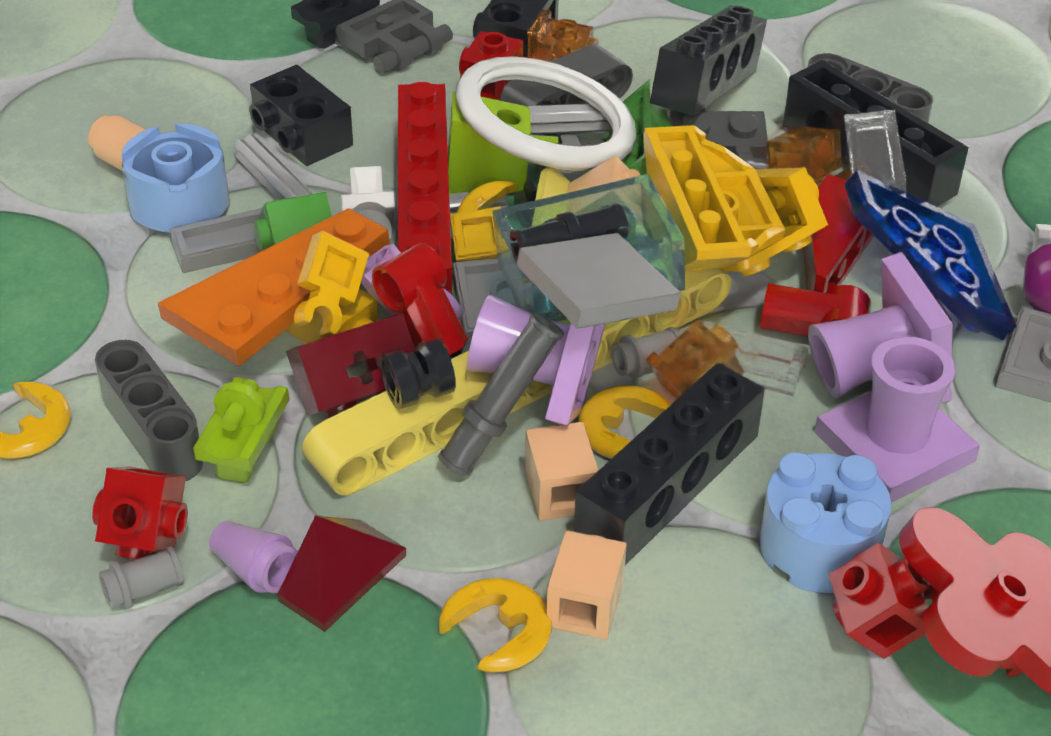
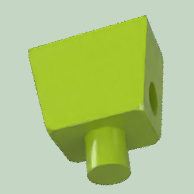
(476, 160)

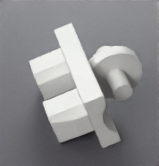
(369, 198)

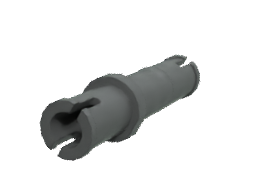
(488, 413)

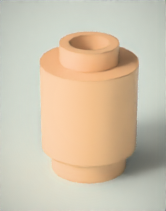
(109, 137)

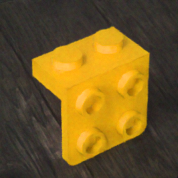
(798, 207)

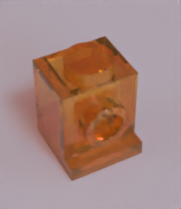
(556, 38)
(806, 147)
(693, 356)

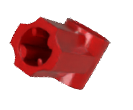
(414, 286)
(795, 309)

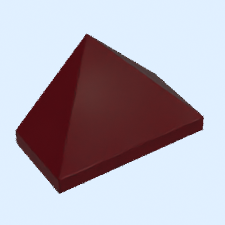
(336, 568)

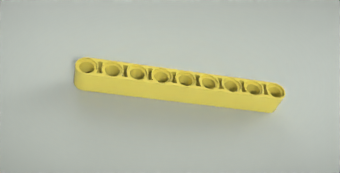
(380, 440)

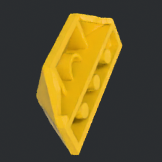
(710, 197)

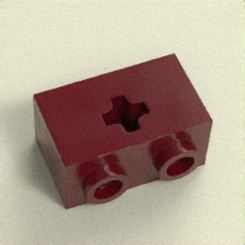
(322, 364)

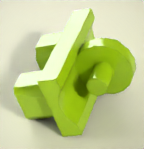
(240, 427)

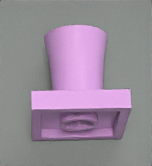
(845, 347)
(565, 368)
(901, 418)

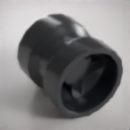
(417, 373)

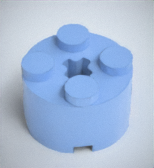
(175, 177)
(822, 515)

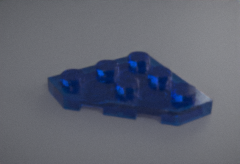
(939, 248)

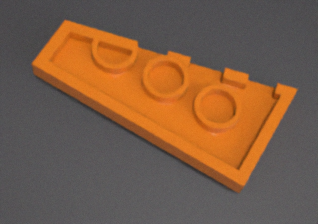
(258, 297)

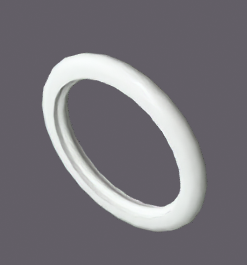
(531, 148)

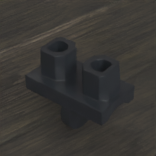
(323, 16)

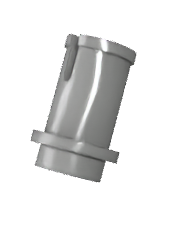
(631, 352)
(140, 577)

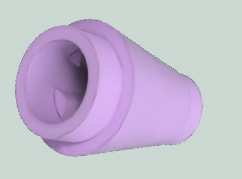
(254, 554)

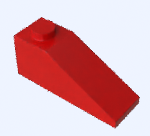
(838, 244)

